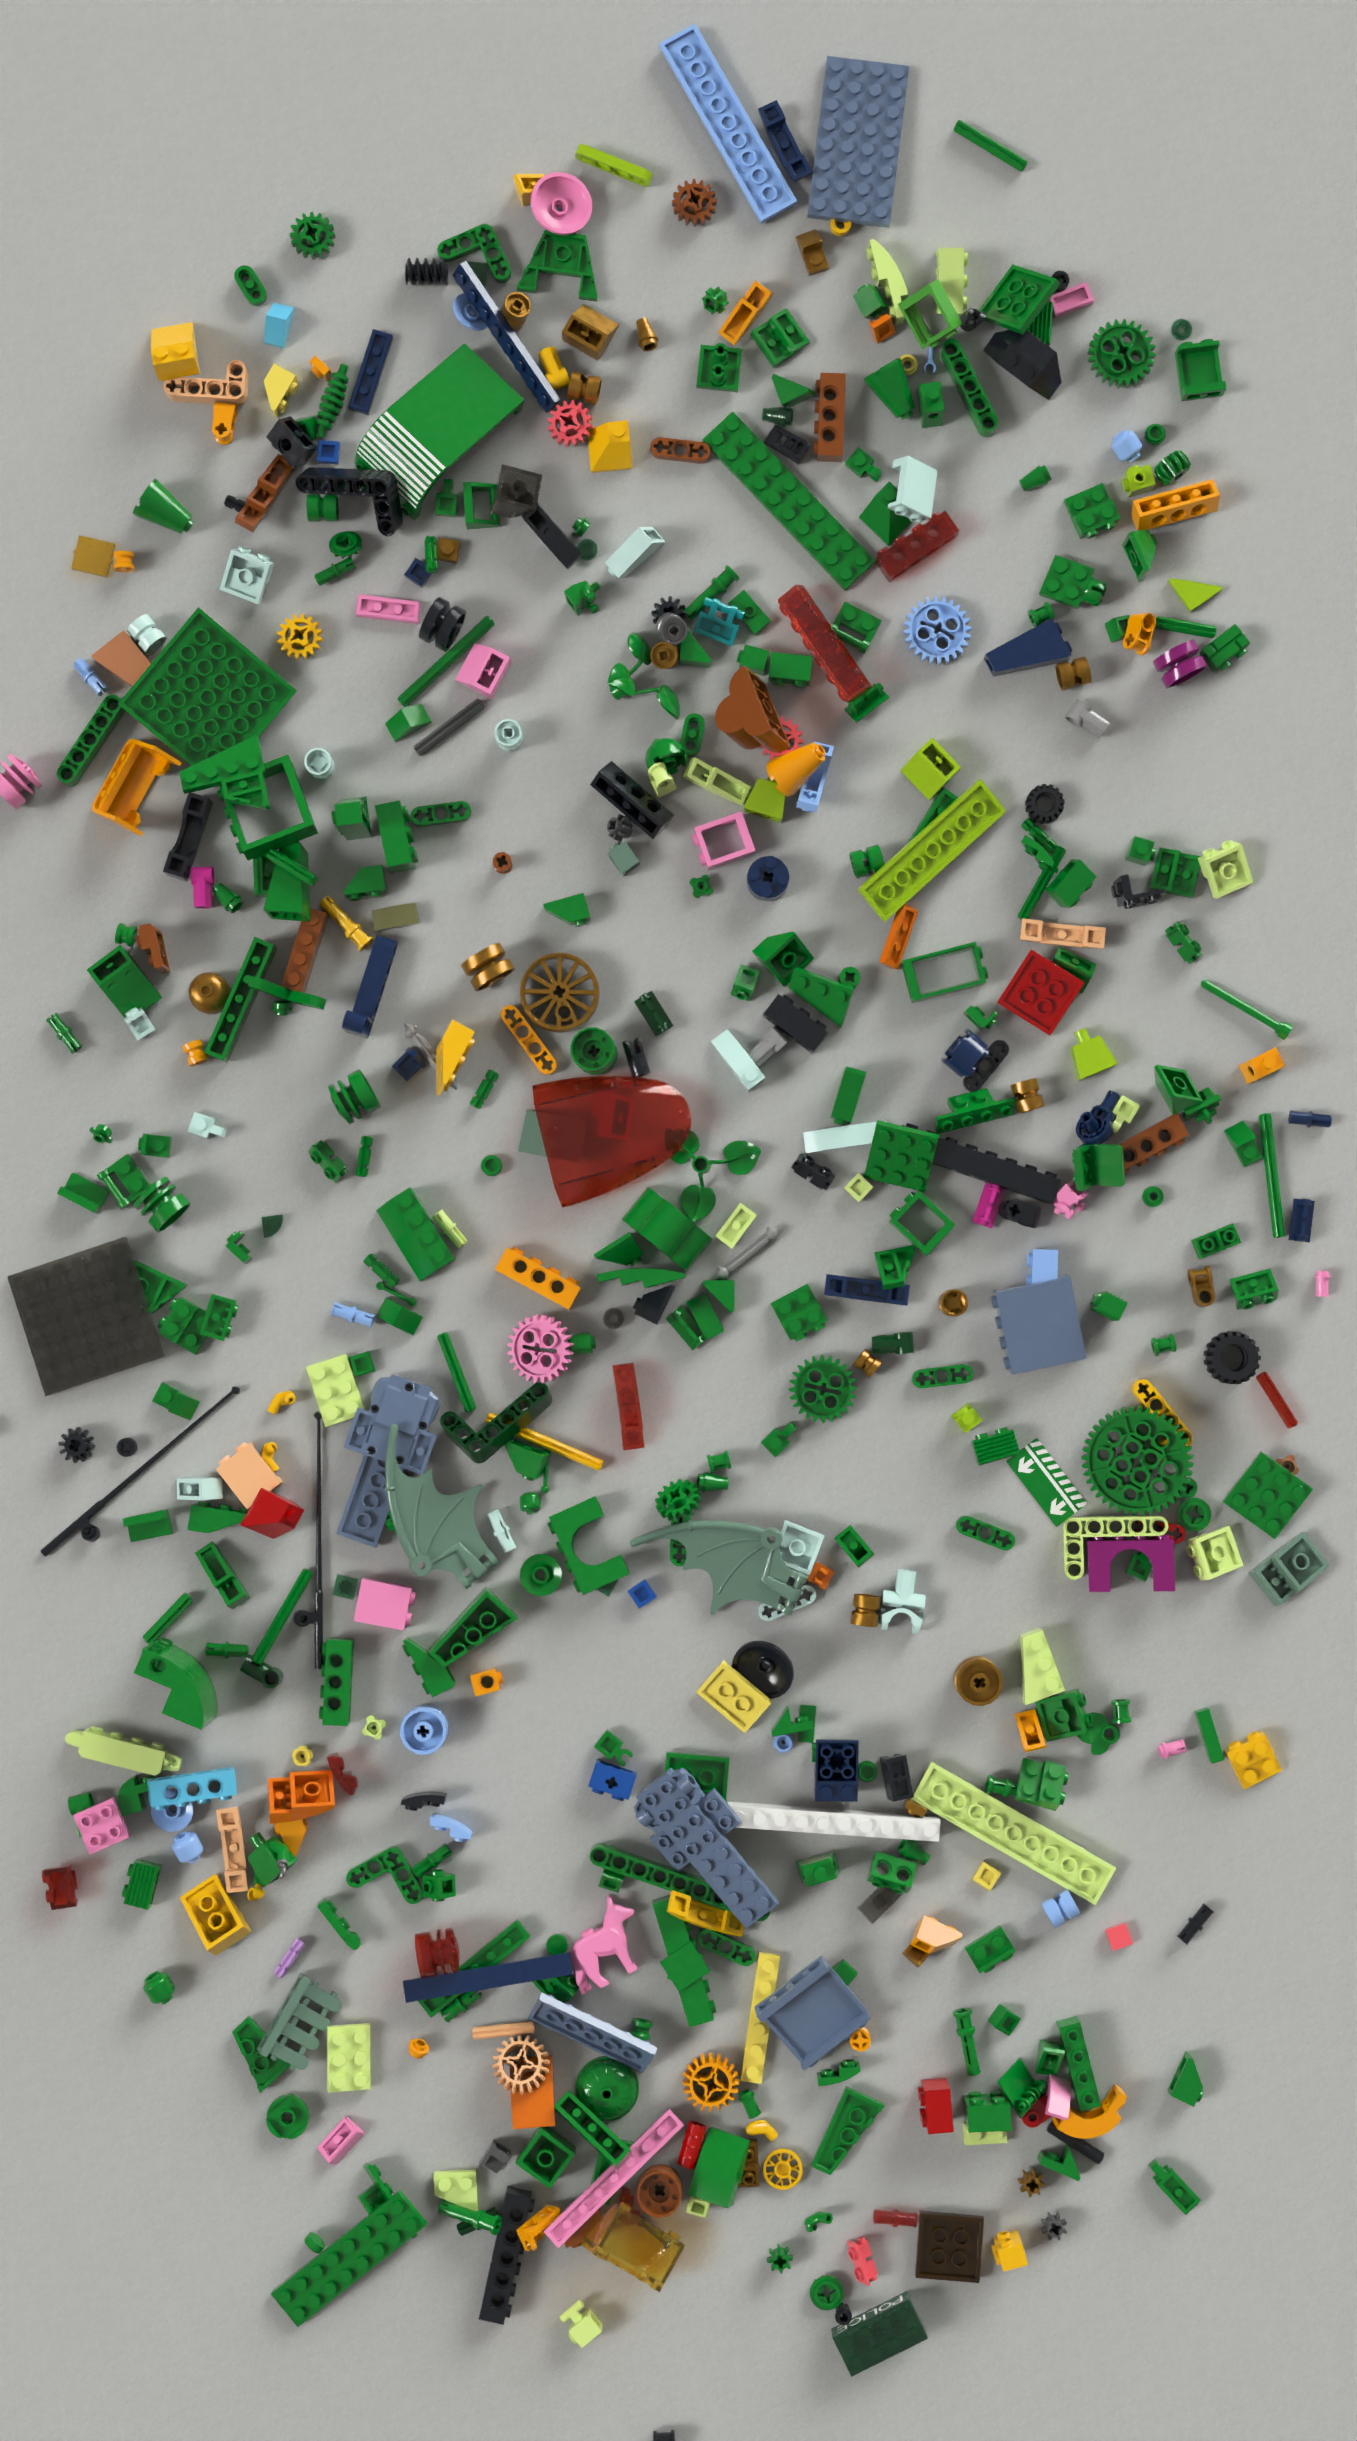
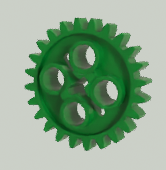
(1104, 360)
(827, 1370)

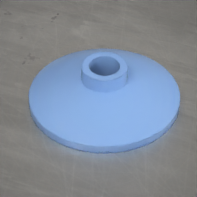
(467, 313)
(172, 1821)

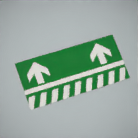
(1046, 1482)

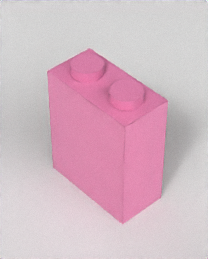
(384, 1604)

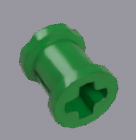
(1041, 614)
(1163, 1344)
(719, 1461)
(1121, 1711)

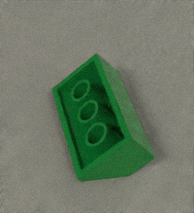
(415, 1234)

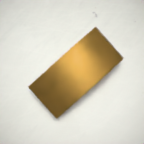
(751, 2171)

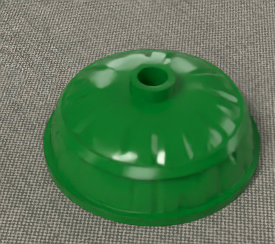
(612, 2076)

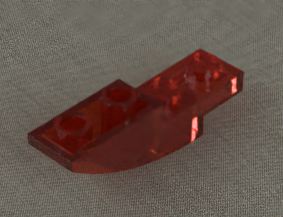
(628, 1406)

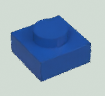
(328, 452)
(642, 1593)

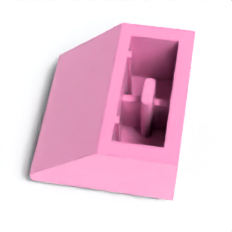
(483, 670)

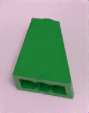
(847, 1095)

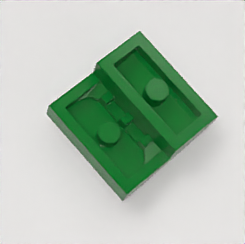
(779, 338)
(1176, 872)

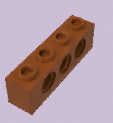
(830, 384)
(1175, 1130)

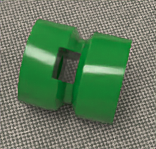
(322, 508)
(874, 860)

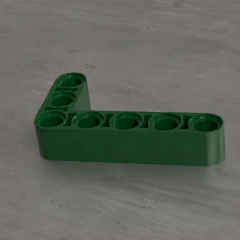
(498, 1426)

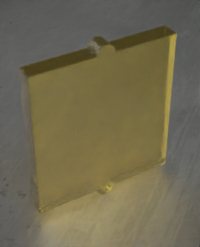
(93, 556)

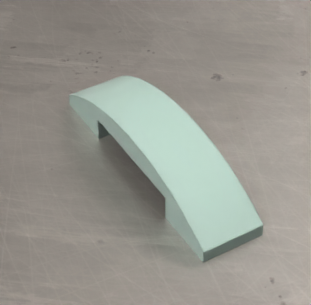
(839, 1137)

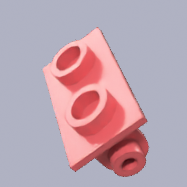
(864, 2270)

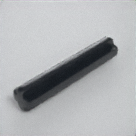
(1076, 2143)

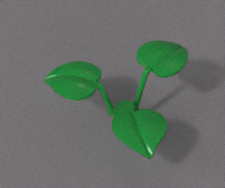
(623, 685)
(699, 1200)

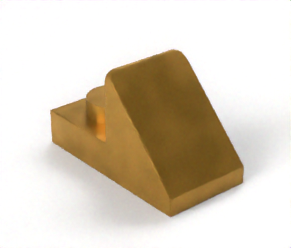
(812, 252)

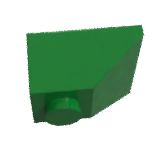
(883, 520)
(1140, 550)
(782, 954)
(622, 1251)

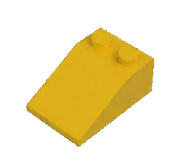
(174, 351)
(215, 1915)

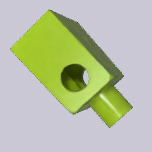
(766, 800)
(1090, 1055)

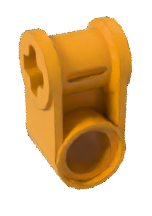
(224, 419)
(1139, 631)

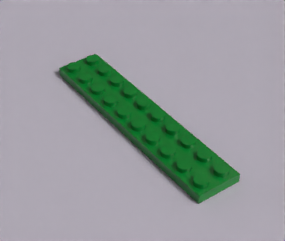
(788, 501)

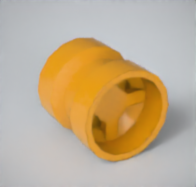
(196, 1055)

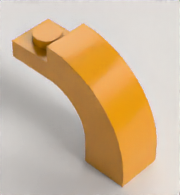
(1095, 2121)

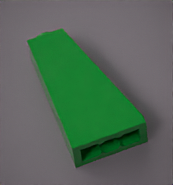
(288, 895)

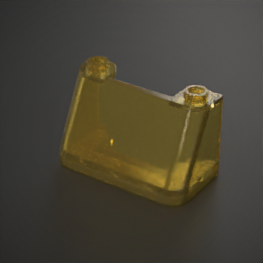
(634, 2245)

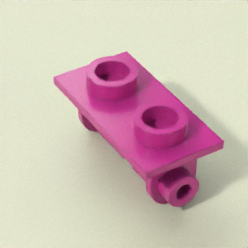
(988, 1205)

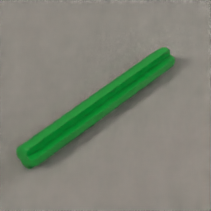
(282, 1616)

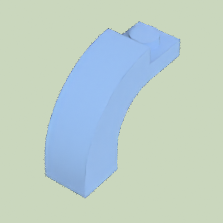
(812, 788)

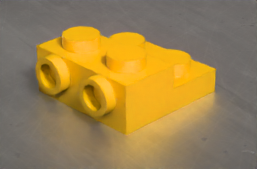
(1252, 1759)

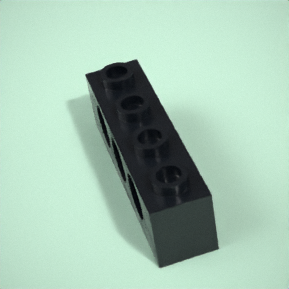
(632, 799)

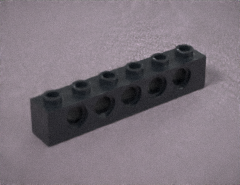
(494, 2310)

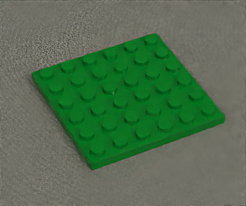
(206, 692)

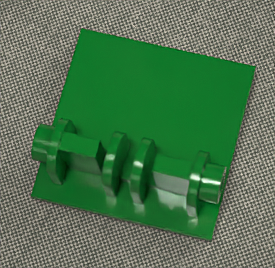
(1021, 2088)

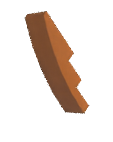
(264, 494)

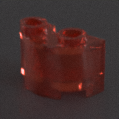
(62, 1886)

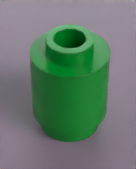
(582, 1343)

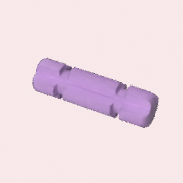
(289, 1957)

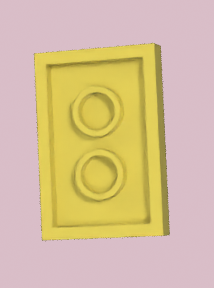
(734, 1696)

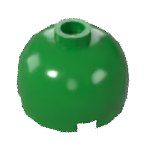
(666, 751)

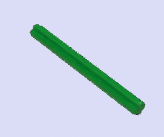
(446, 661)
(1272, 1175)

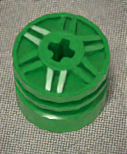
(583, 1045)
(354, 1097)
(158, 1200)

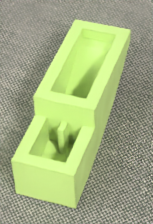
(716, 781)

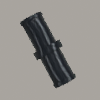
(1195, 1924)

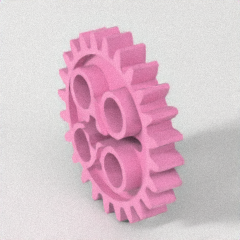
(538, 1367)

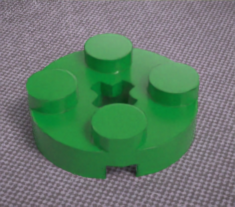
(285, 2129)

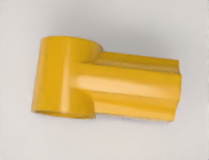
(555, 373)

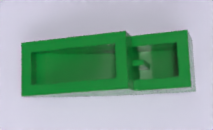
(222, 1575)

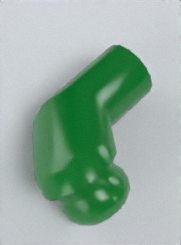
(818, 2217)

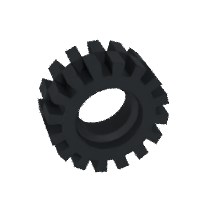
(1053, 794)

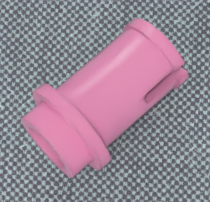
(1322, 1283)
(1171, 1748)

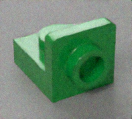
(745, 983)
(976, 1016)
(155, 1145)
(241, 1250)

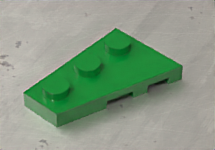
(823, 994)

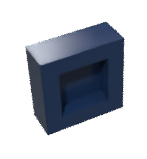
(417, 573)

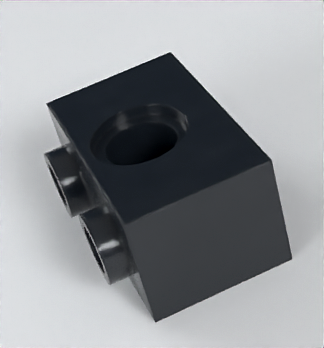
(291, 442)

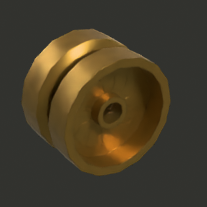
(487, 967)
(987, 1689)

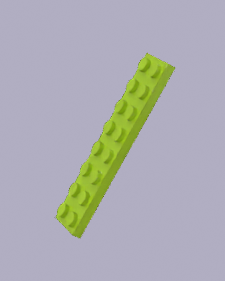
(931, 850)

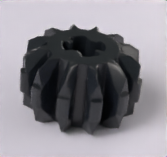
(666, 607)
(84, 1448)

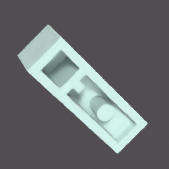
(738, 1060)

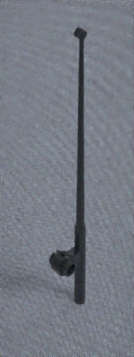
(91, 1532)
(317, 1616)

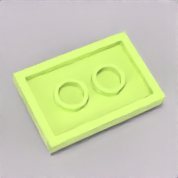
(335, 1389)
(348, 2057)

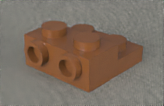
(152, 943)

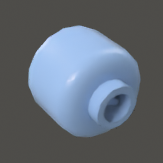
(1126, 445)
(187, 1847)

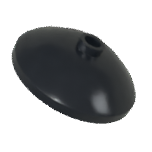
(771, 1678)

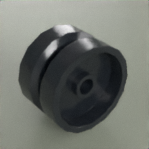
(442, 624)

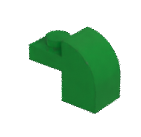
(131, 1795)

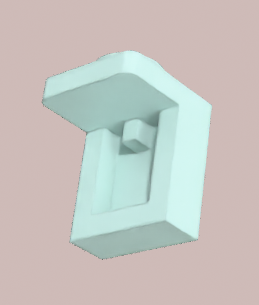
(138, 1023)

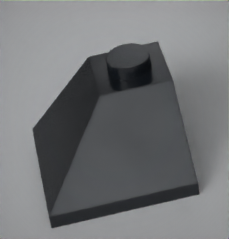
(653, 1304)

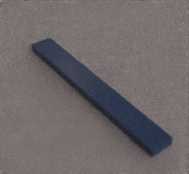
(488, 1977)

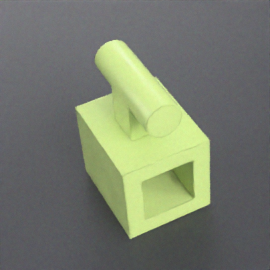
(583, 2326)

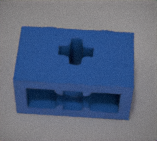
(623, 1776)

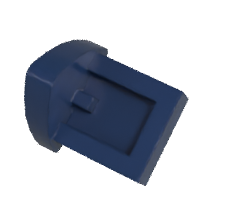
(408, 1064)

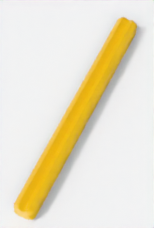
(556, 1446)

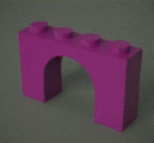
(1158, 1550)

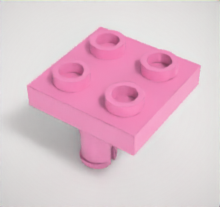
(101, 1825)

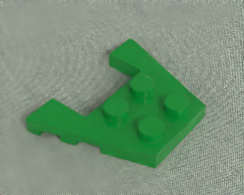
(561, 256)

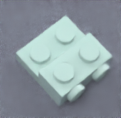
(246, 574)
(800, 1547)

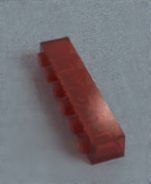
(824, 643)

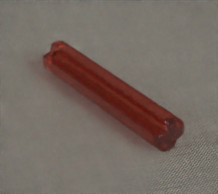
(1277, 1400)

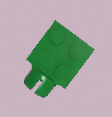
(1072, 584)

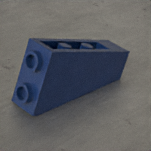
(1030, 650)

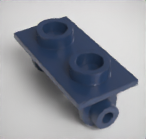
(1301, 1220)

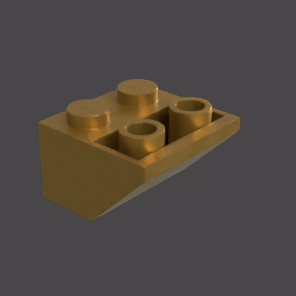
(589, 331)

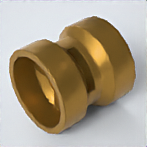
(867, 1363)

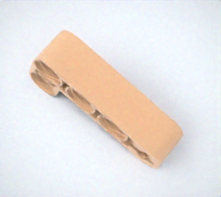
(206, 386)

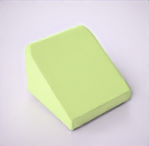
(697, 2207)

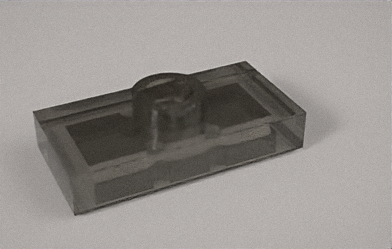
(878, 1903)

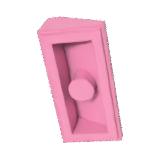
(340, 2141)

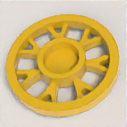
(782, 2169)

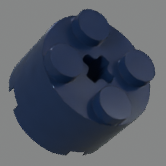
(771, 867)
(965, 1054)

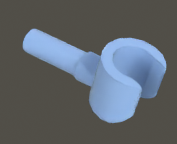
(930, 361)

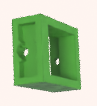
(918, 324)

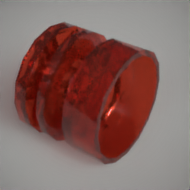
(437, 1953)

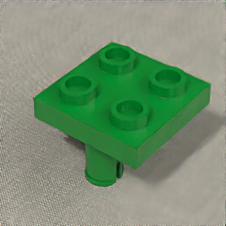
(719, 368)

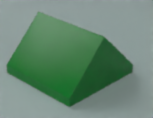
(1176, 1088)

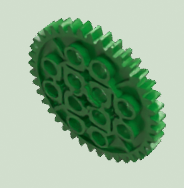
(1173, 1453)

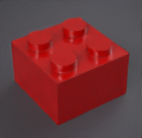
(937, 2106)

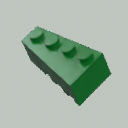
(352, 818)

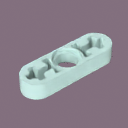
(774, 1614)

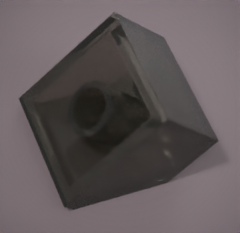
(516, 492)

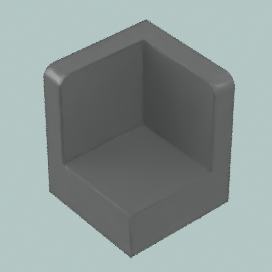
(495, 2157)

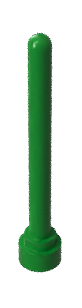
(1281, 1029)

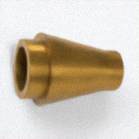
(646, 336)

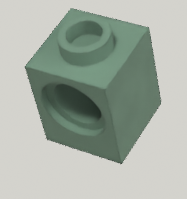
(623, 858)

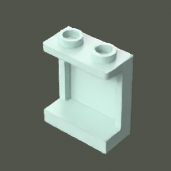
(915, 489)

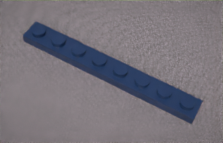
(506, 337)

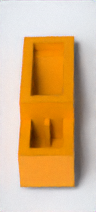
(745, 312)

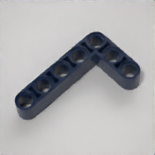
(361, 1019)

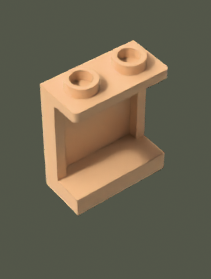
(247, 1474)

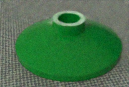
(530, 1579)

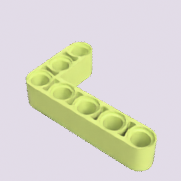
(1104, 1531)

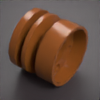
(659, 2203)

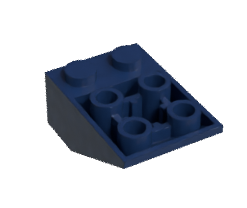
(836, 1770)

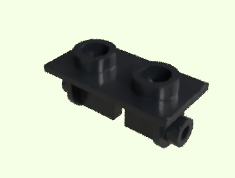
(808, 1166)

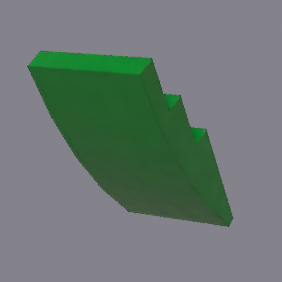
(650, 1277)

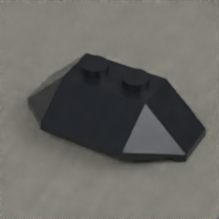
(1027, 360)

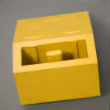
(451, 1054)

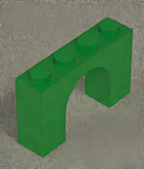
(566, 1526)

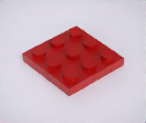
(1040, 992)

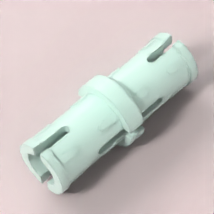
(501, 1530)

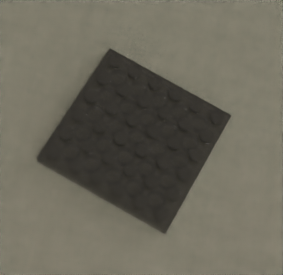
(86, 1316)

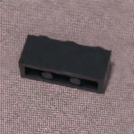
(796, 1023)

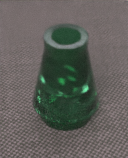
(779, 415)

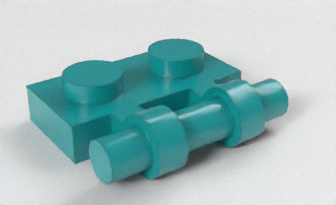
(716, 627)

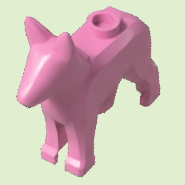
(601, 1942)

